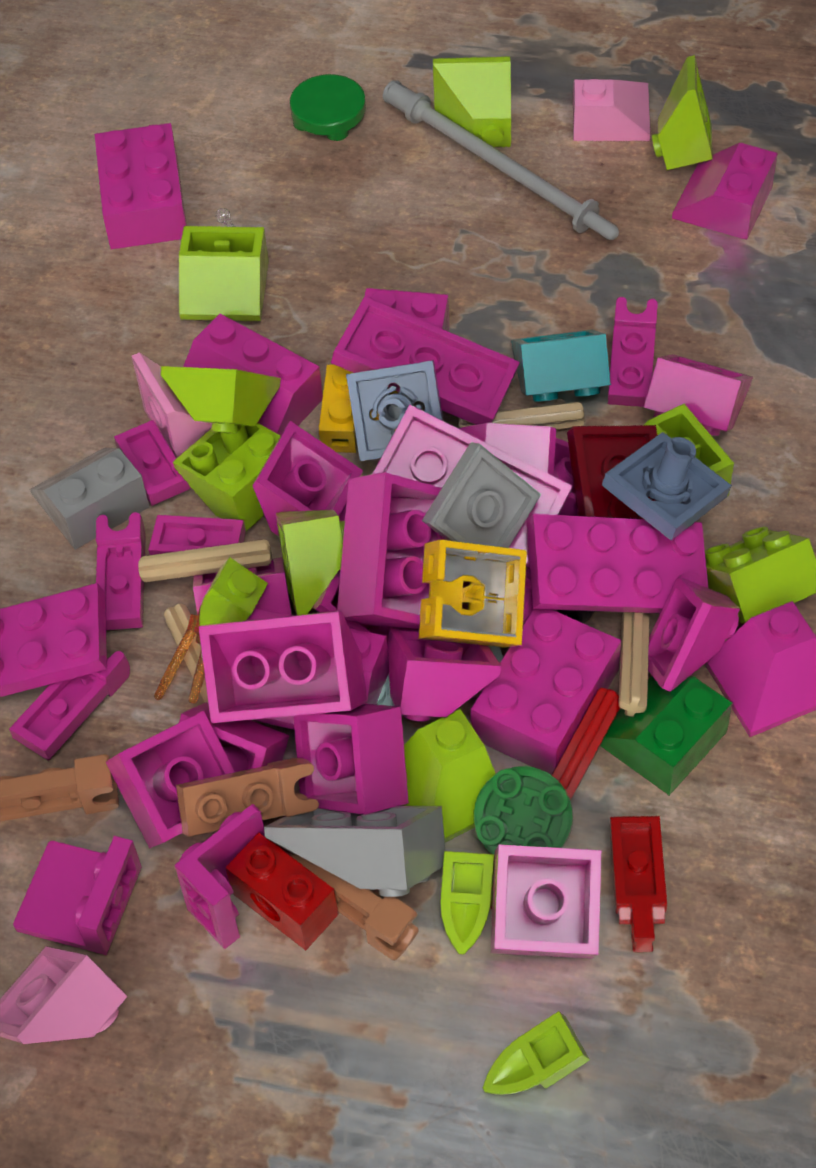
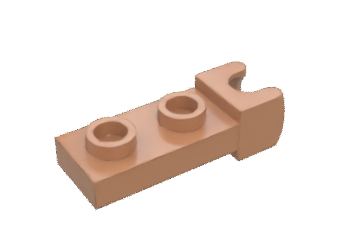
(270, 788)
(60, 789)
(384, 920)

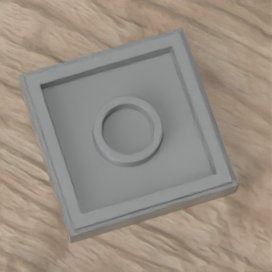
(481, 501)

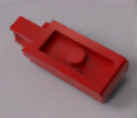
(638, 876)

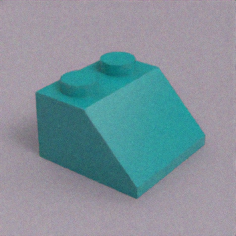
(562, 364)

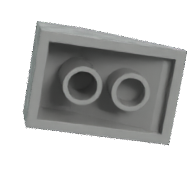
(371, 851)

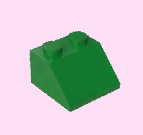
(670, 733)

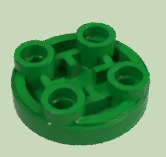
(327, 105)
(523, 810)

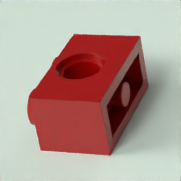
(282, 891)

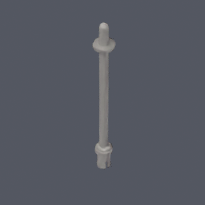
(418, 108)

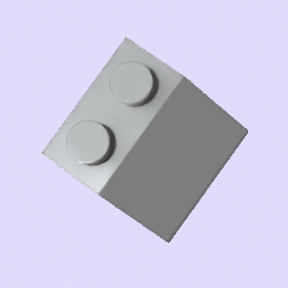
(92, 487)

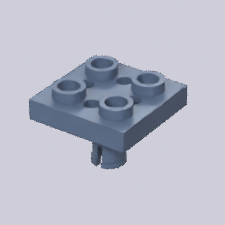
(370, 391)
(671, 476)

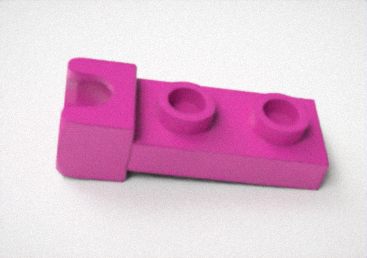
(632, 354)
(119, 573)
(66, 706)

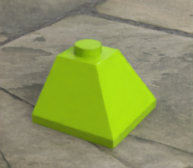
(476, 95)
(684, 122)
(222, 395)
(310, 553)
(448, 770)

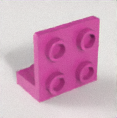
(204, 874)
(79, 894)

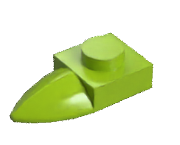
(231, 595)
(466, 896)
(537, 1058)

